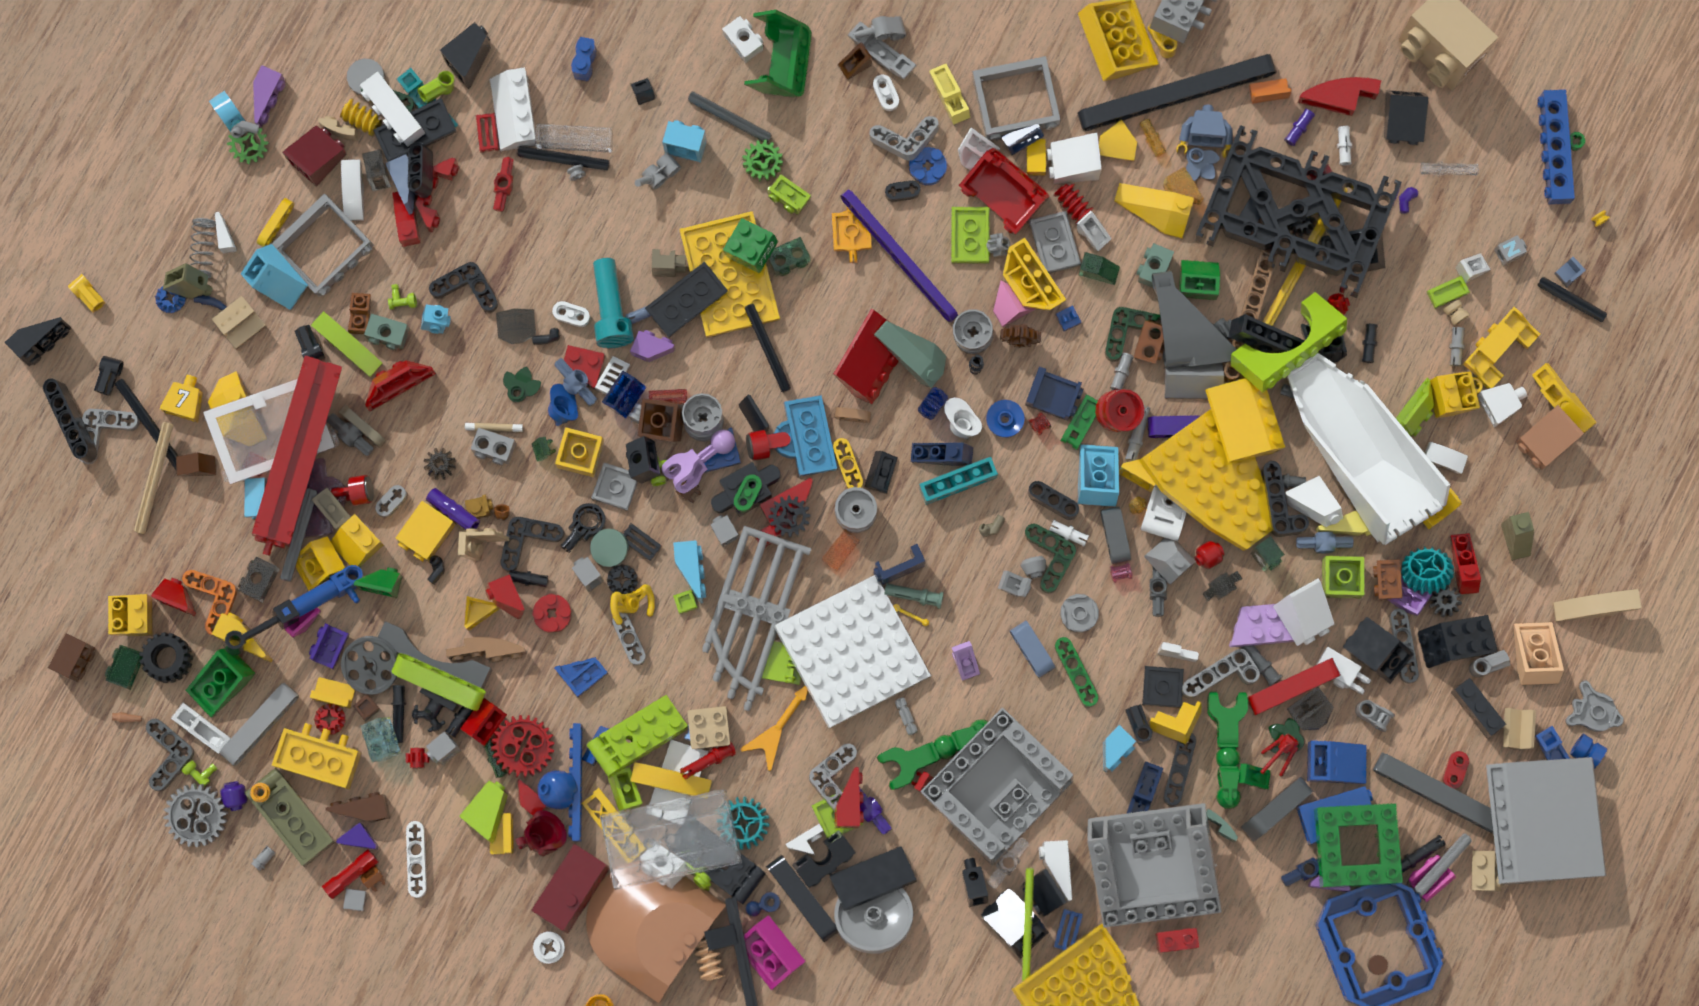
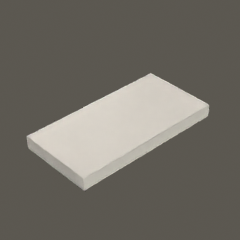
(677, 757)

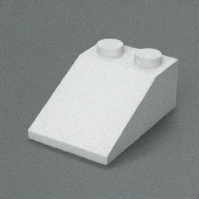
(1056, 861)

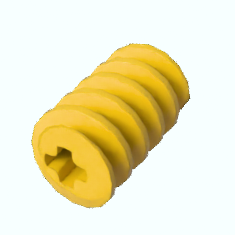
(360, 118)

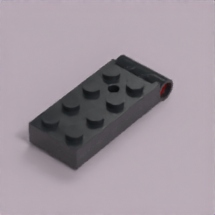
(738, 879)

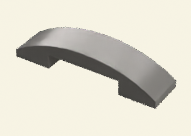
(884, 54)

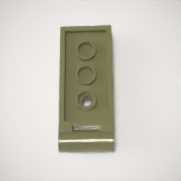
(295, 826)

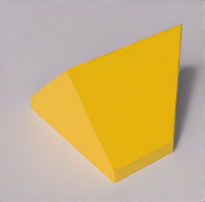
(477, 611)

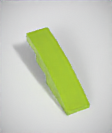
(346, 344)

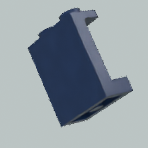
(1054, 394)
(903, 569)

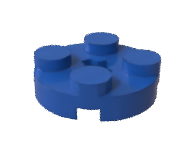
(935, 173)

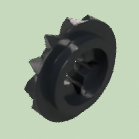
(628, 585)

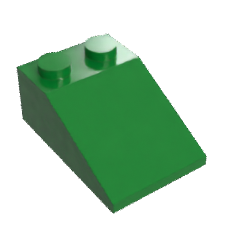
(219, 681)

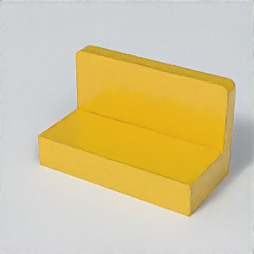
(333, 693)
(504, 838)

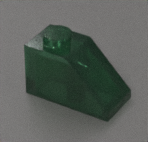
(1099, 268)

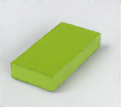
(1448, 292)

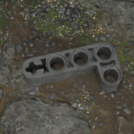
(1277, 809)

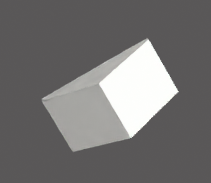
(1472, 267)

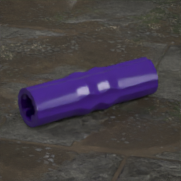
(452, 510)

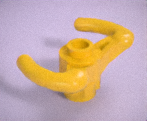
(630, 602)

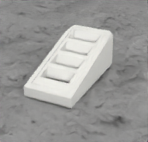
(225, 241)
(599, 386)

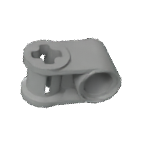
(1375, 715)

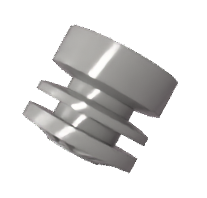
(966, 323)
(702, 407)

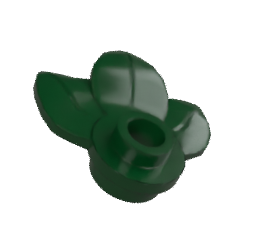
(521, 382)
(1291, 728)

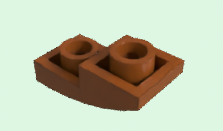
(359, 312)

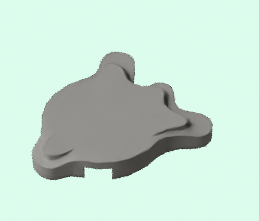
(1594, 711)

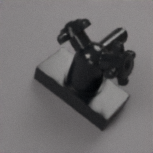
(433, 709)

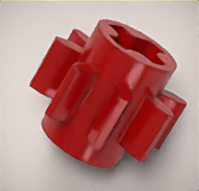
(1339, 302)
(417, 758)

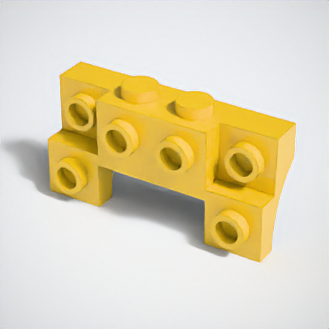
(1489, 349)

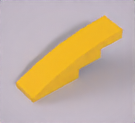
(669, 780)

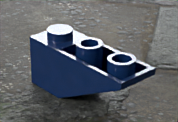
(942, 453)

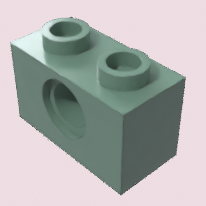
(1156, 254)
(379, 324)

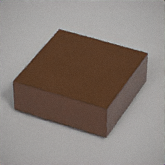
(366, 707)

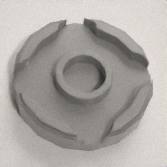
(361, 71)
(1079, 613)

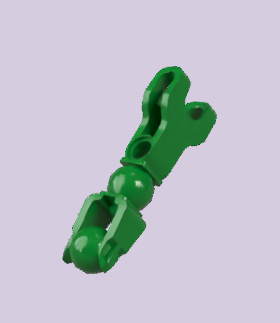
(1227, 741)
(925, 755)

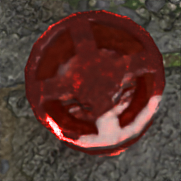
(1039, 423)

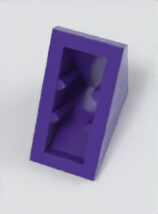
(358, 837)

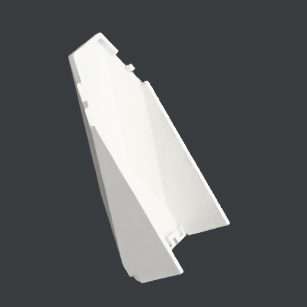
(1367, 450)

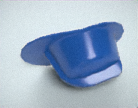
(562, 405)

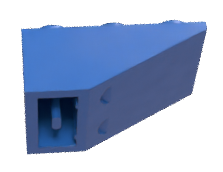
(1336, 762)

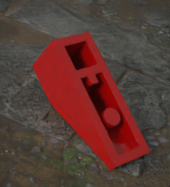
(405, 223)

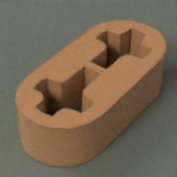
(853, 415)

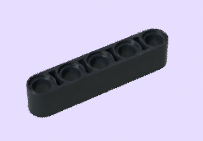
(71, 428)
(802, 898)

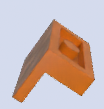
(1269, 90)

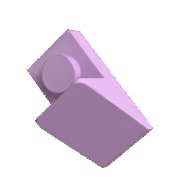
(965, 660)

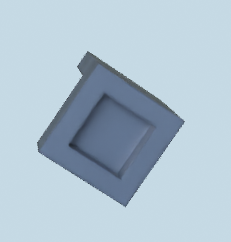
(1570, 272)

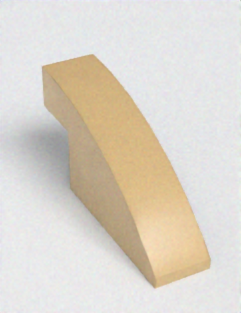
(1597, 605)

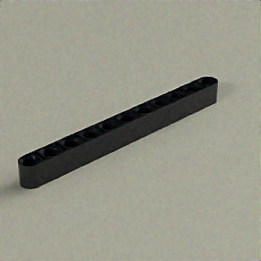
(1176, 92)

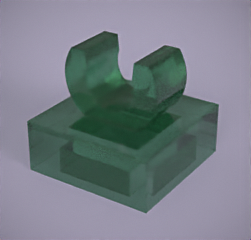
(541, 448)

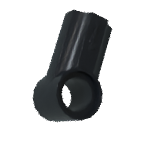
(308, 343)
(109, 370)
(1138, 722)

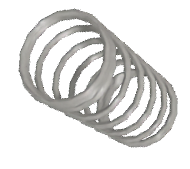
(206, 223)

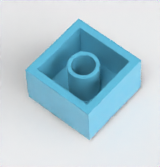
(684, 141)

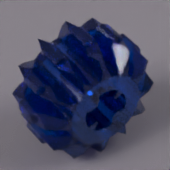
(932, 403)

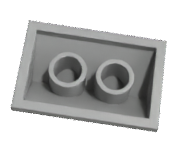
(1192, 381)

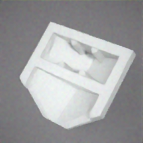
(973, 148)

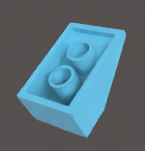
(1098, 475)

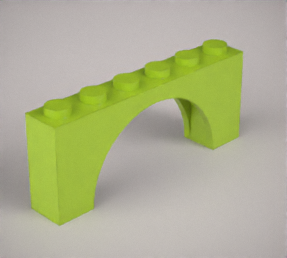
(1268, 368)

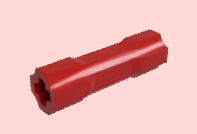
(339, 882)

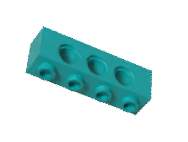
(958, 480)

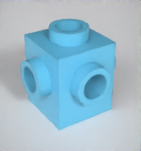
(435, 319)

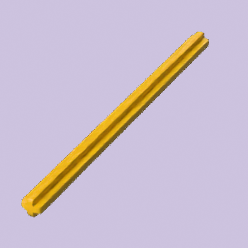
(1294, 274)

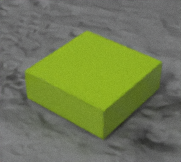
(685, 601)

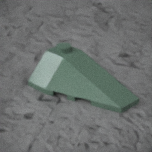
(915, 353)

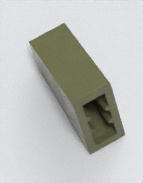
(1518, 535)

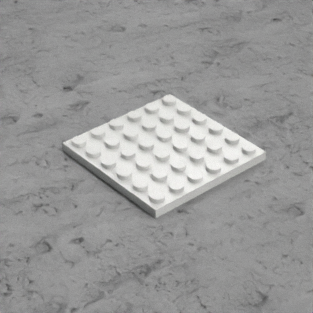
(852, 651)

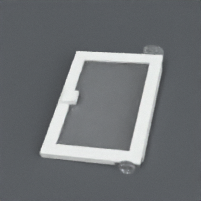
(250, 431)

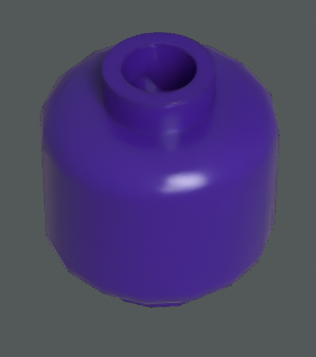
(233, 795)

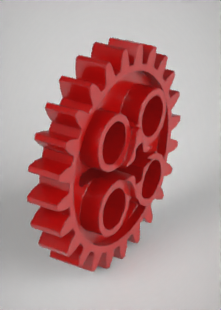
(506, 738)

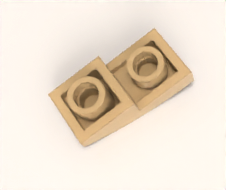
(333, 126)

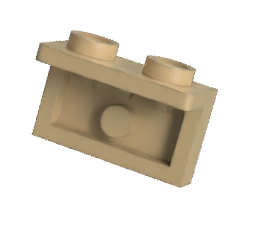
(1485, 871)

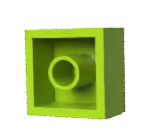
(1343, 577)

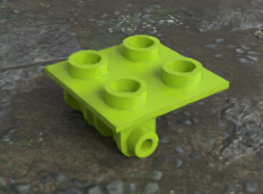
(780, 666)

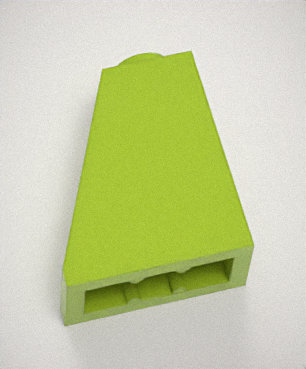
(486, 810)

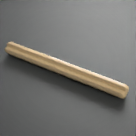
(153, 478)

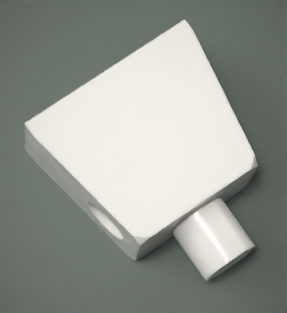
(1501, 402)

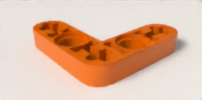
(216, 591)

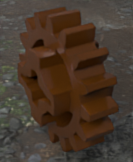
(1020, 335)

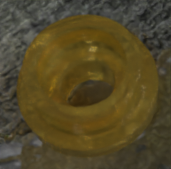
(1137, 505)

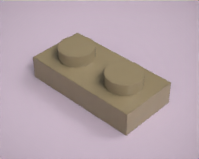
(331, 508)

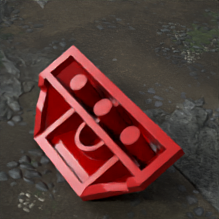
(396, 381)

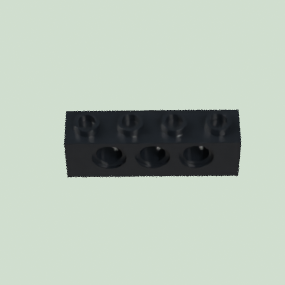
(1262, 335)

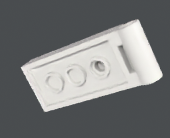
(1163, 518)

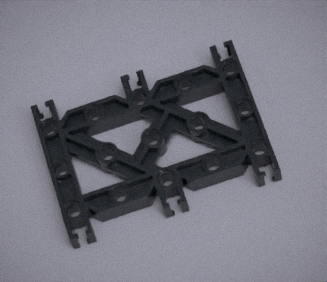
(1275, 220)

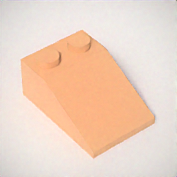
(1537, 654)

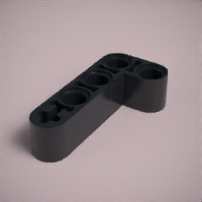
(1280, 499)

